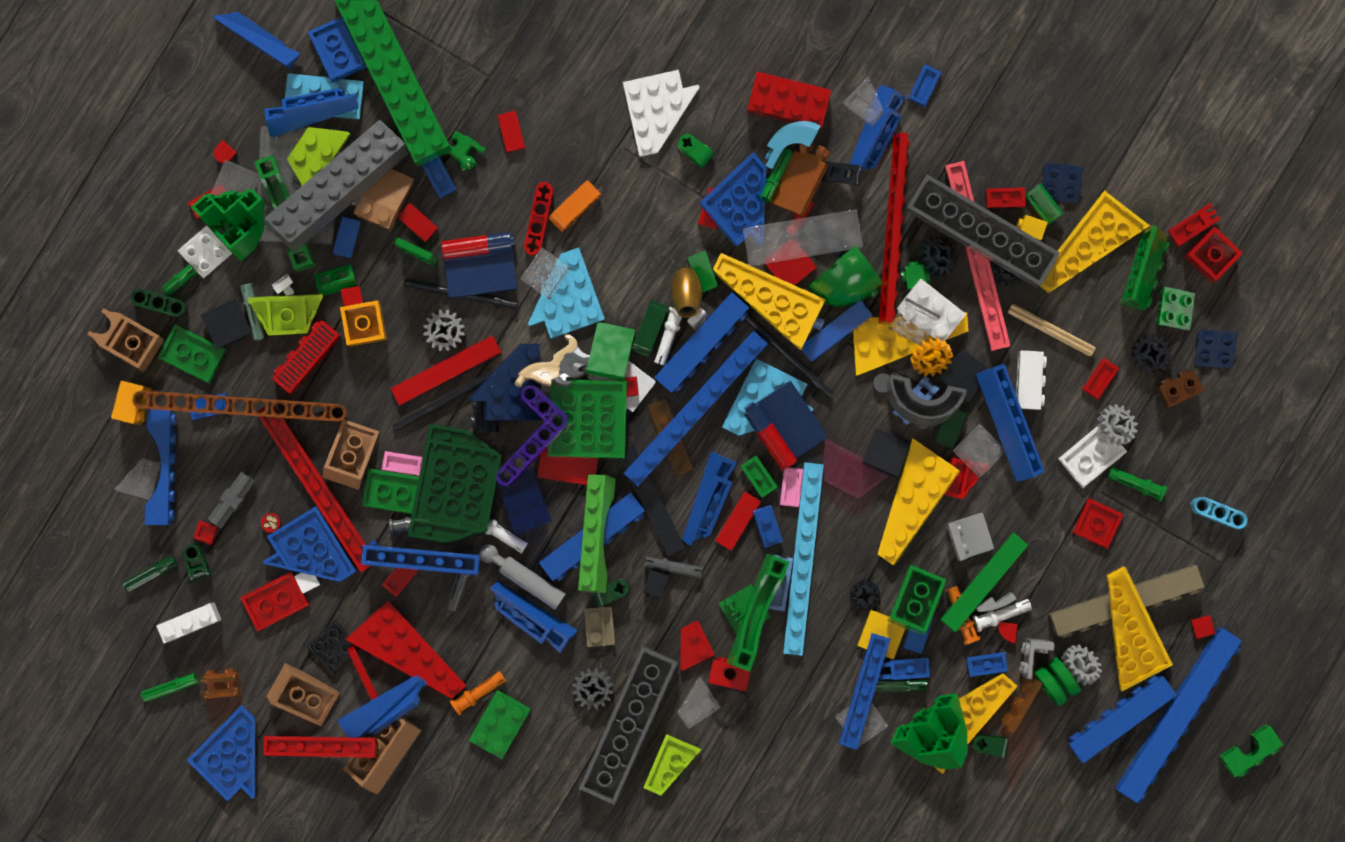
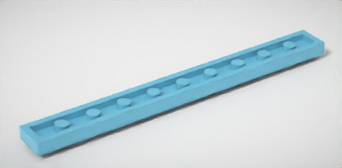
(803, 559)

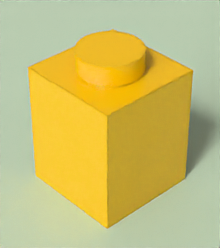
(1032, 226)

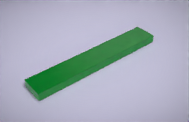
(984, 582)

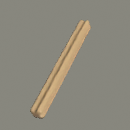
(1051, 330)

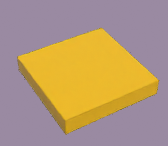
(878, 624)

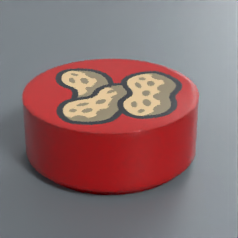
(270, 522)

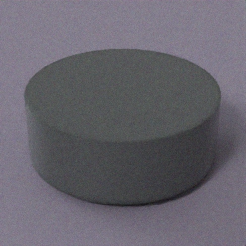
(880, 382)

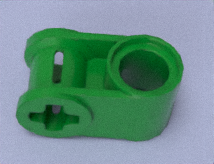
(698, 152)

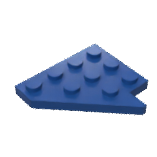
(736, 199)
(310, 548)
(230, 756)

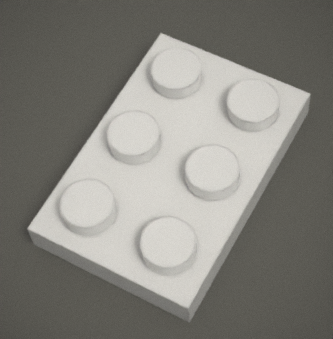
(931, 299)

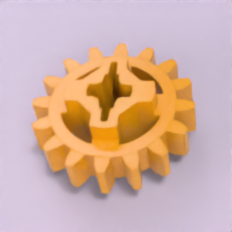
(931, 356)

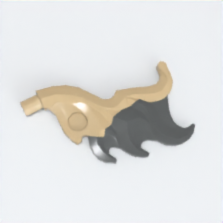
(562, 367)

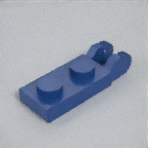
(907, 669)

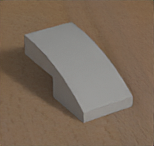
(990, 604)

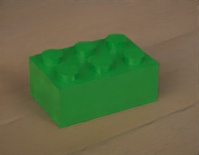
(916, 600)

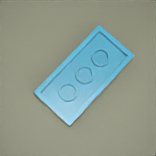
(306, 84)

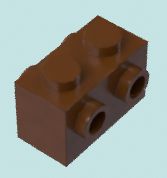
(1179, 388)

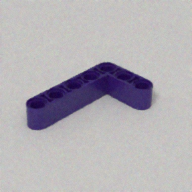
(536, 438)

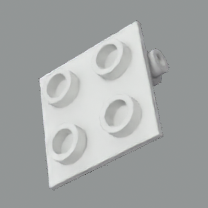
(204, 251)

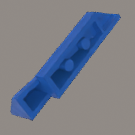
(259, 38)
(308, 109)
(876, 137)
(709, 498)
(532, 618)
(383, 710)

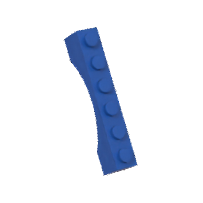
(161, 426)

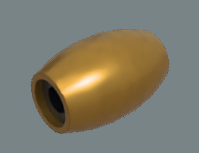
(686, 292)

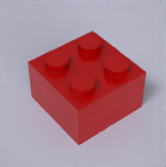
(1213, 255)

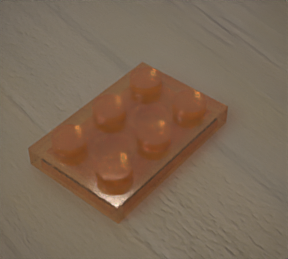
(1021, 705)

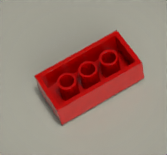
(788, 99)

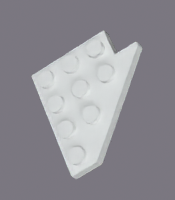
(656, 108)

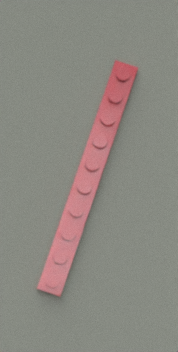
(981, 270)

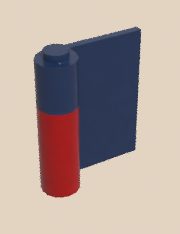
(479, 264)
(785, 424)

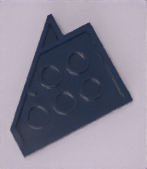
(501, 395)

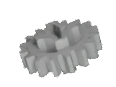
(439, 323)
(1121, 433)
(1082, 664)

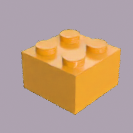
(363, 323)
(125, 409)

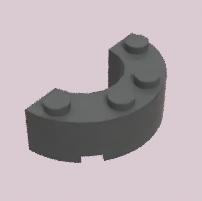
(919, 410)

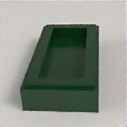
(950, 430)

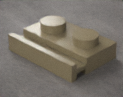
(599, 626)

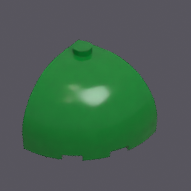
(847, 281)

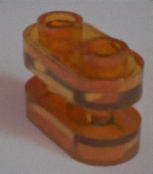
(211, 677)

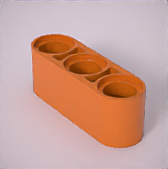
(574, 206)

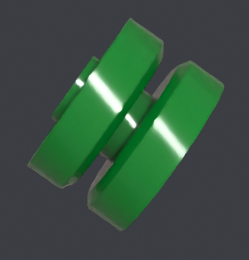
(1055, 683)

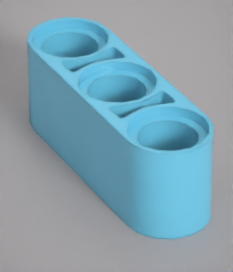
(1228, 512)

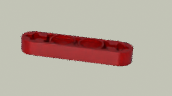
(541, 219)

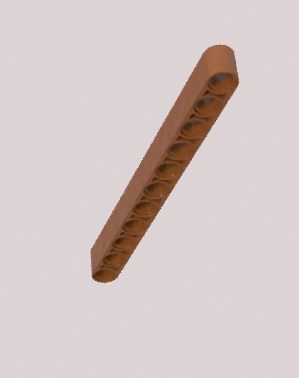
(230, 402)

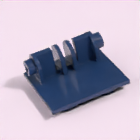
(1063, 181)
(1215, 348)

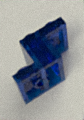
(525, 502)

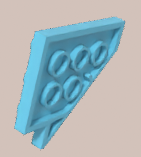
(572, 304)
(759, 383)

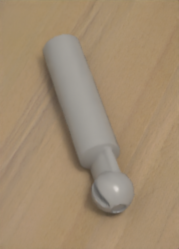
(523, 576)

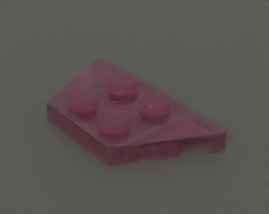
(847, 473)

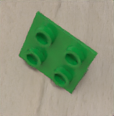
(1175, 308)
(735, 607)

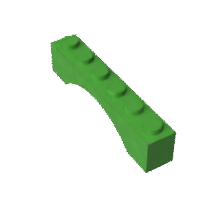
(598, 501)

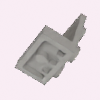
(970, 536)
(1028, 648)

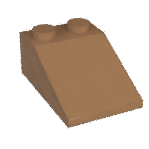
(384, 199)
(350, 454)
(302, 695)

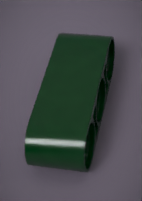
(168, 305)
(649, 328)

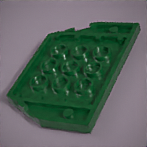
(454, 486)

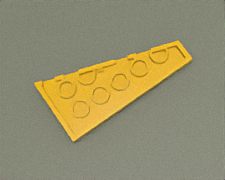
(1096, 235)
(779, 302)
(879, 345)
(919, 491)
(1135, 638)
(983, 702)

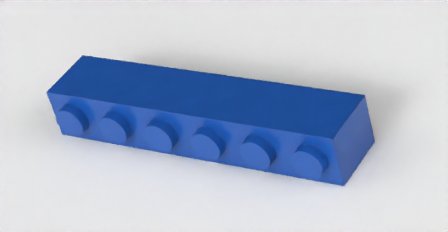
(701, 343)
(1010, 422)
(569, 553)
(421, 560)
(1121, 718)

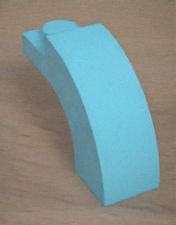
(796, 132)

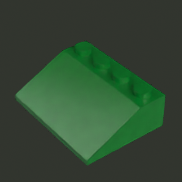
(1144, 269)

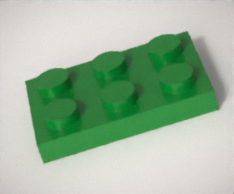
(499, 724)

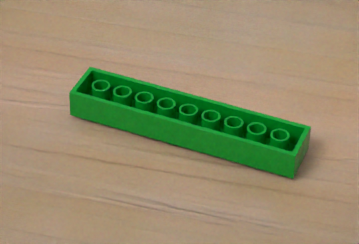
(394, 79)

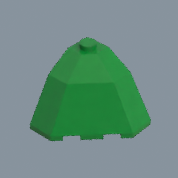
(234, 219)
(936, 734)

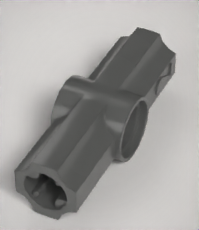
(231, 500)

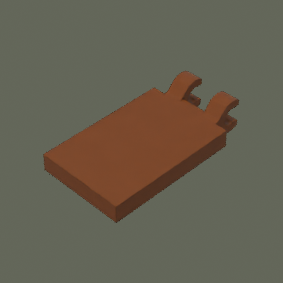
(801, 179)

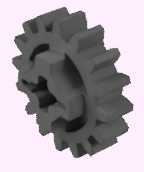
(594, 680)

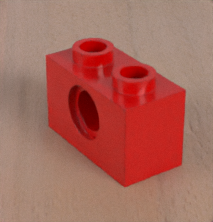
(717, 675)

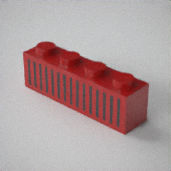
(306, 357)

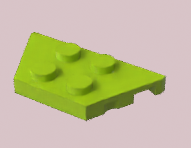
(315, 151)
(286, 313)

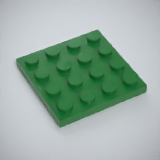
(595, 419)

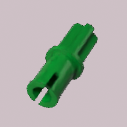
(179, 280)

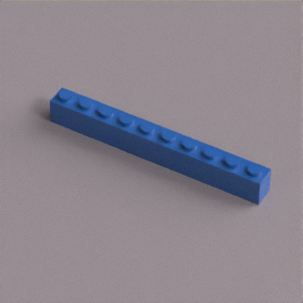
(695, 409)
(1178, 714)

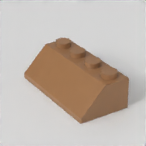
(391, 747)

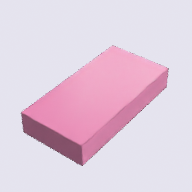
(402, 463)
(791, 487)

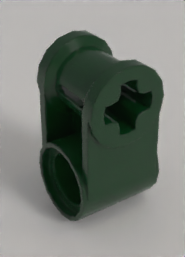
(197, 563)
(611, 593)
(993, 745)

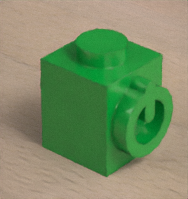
(912, 273)

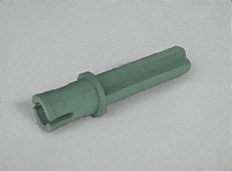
(256, 327)

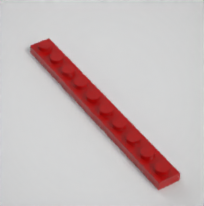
(894, 221)
(316, 486)

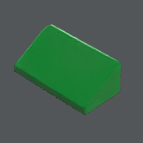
(701, 265)
(335, 280)

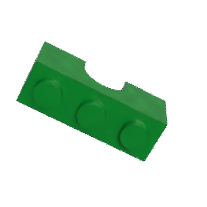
(1265, 744)

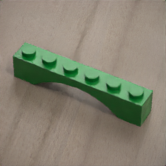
(278, 192)
(766, 586)

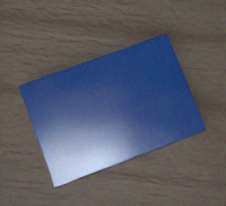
(337, 49)

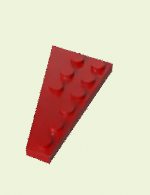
(399, 645)

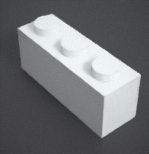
(1030, 379)
(189, 622)

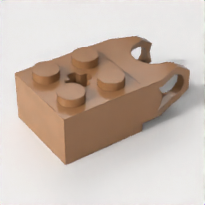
(123, 335)

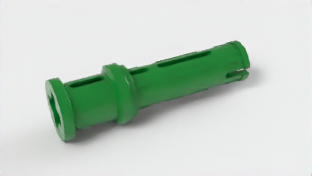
(1145, 486)

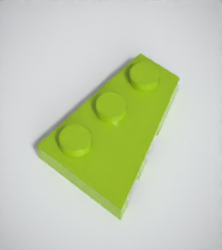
(669, 763)

